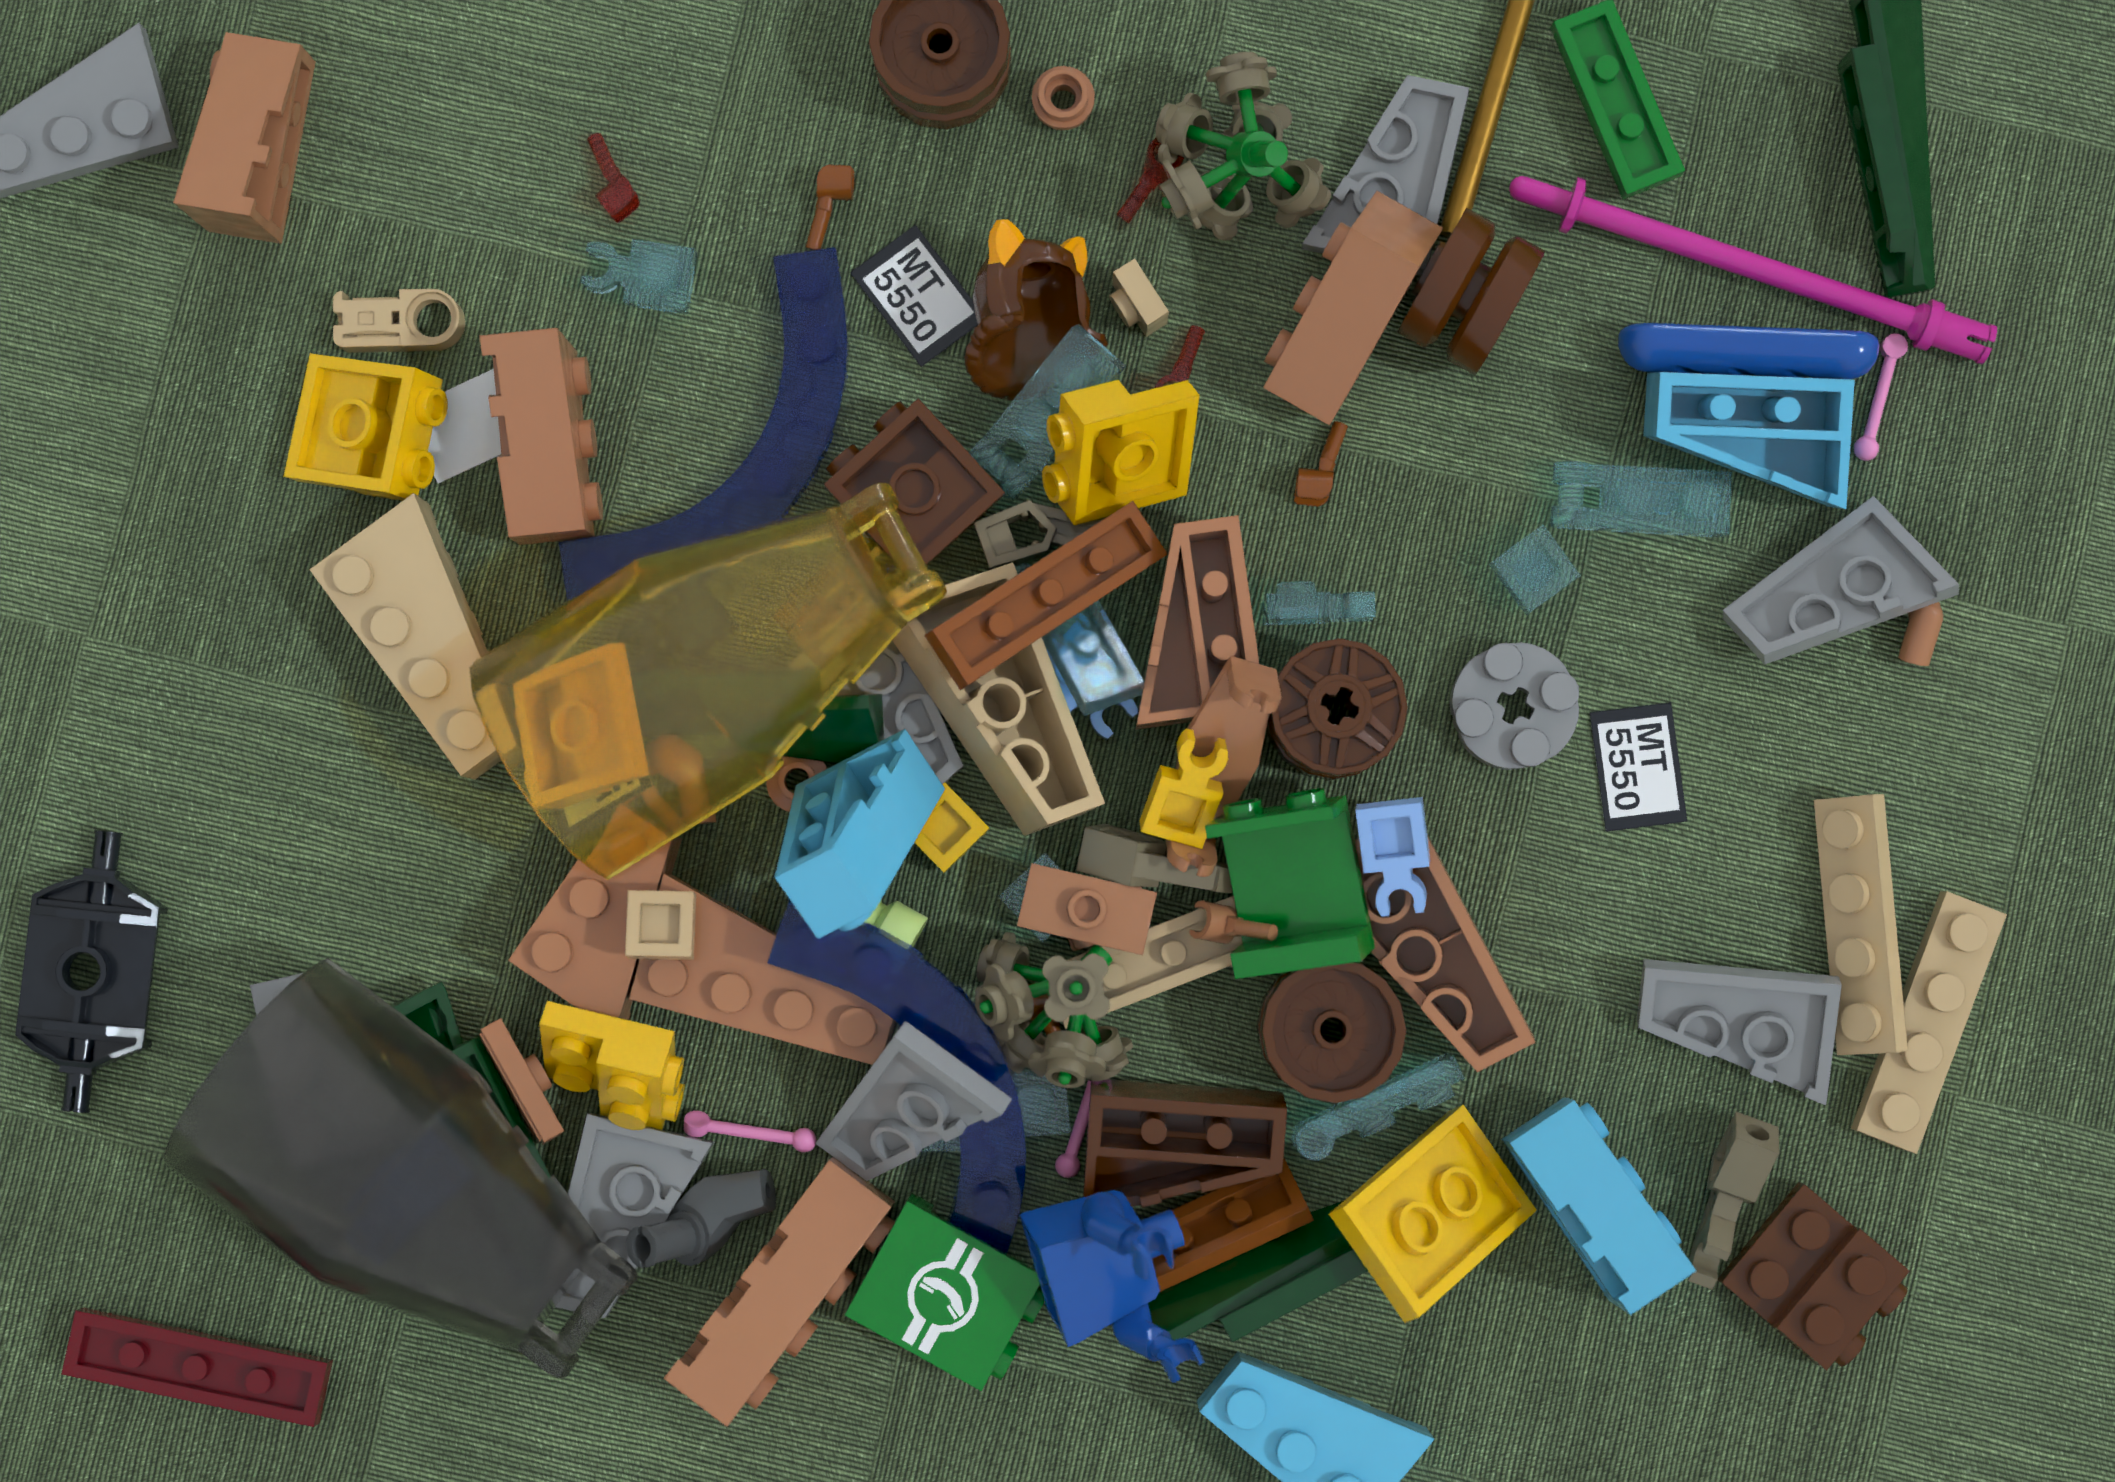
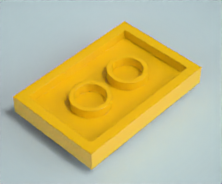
(1433, 1213)

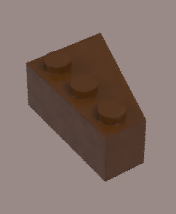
(1179, 1138)

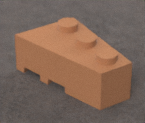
(248, 138)
(1349, 307)
(543, 436)
(1199, 620)
(582, 935)

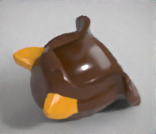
(1024, 307)

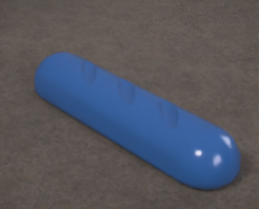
(1748, 350)

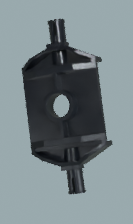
(119, 929)

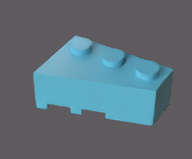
(1760, 426)
(854, 832)
(1307, 1429)

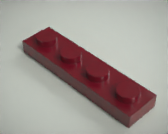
(197, 1367)

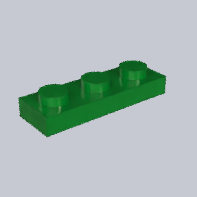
(1617, 99)

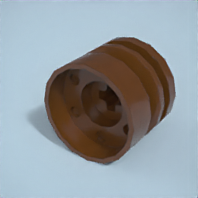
(1354, 744)

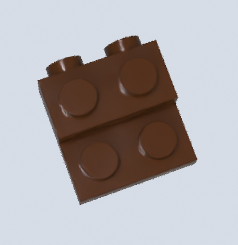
(929, 471)
(1816, 1278)

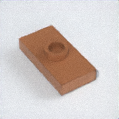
(1087, 909)
(524, 1081)

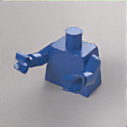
(1101, 1272)

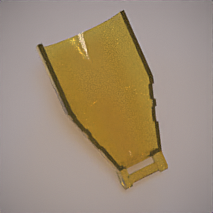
(693, 673)

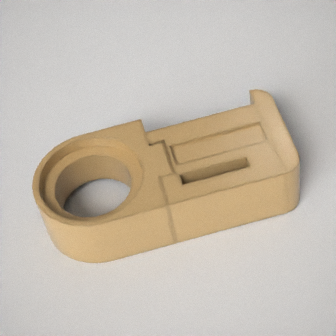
(391, 322)

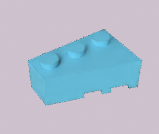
(1599, 1204)

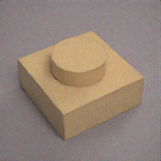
(1137, 299)
(660, 925)

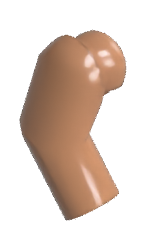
(1921, 635)

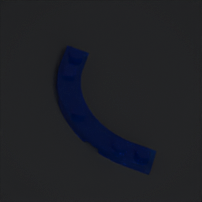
(789, 446)
(915, 991)

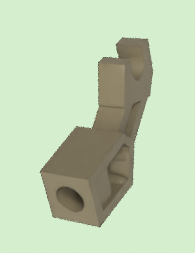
(998, 541)
(1140, 861)
(1735, 1177)

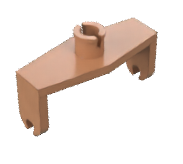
(1239, 713)

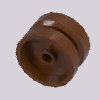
(946, 86)
(1470, 291)
(1316, 1066)

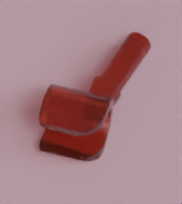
(1149, 180)
(618, 195)
(1183, 367)

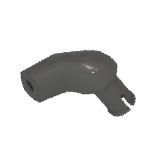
(703, 1219)

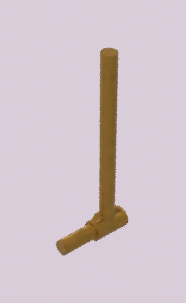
(1487, 112)

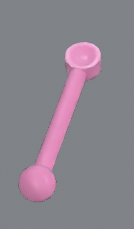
(1892, 349)
(699, 1124)
(1068, 1164)

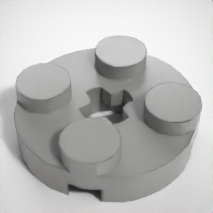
(1550, 695)

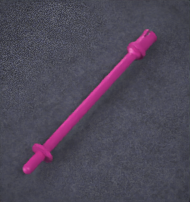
(1924, 324)

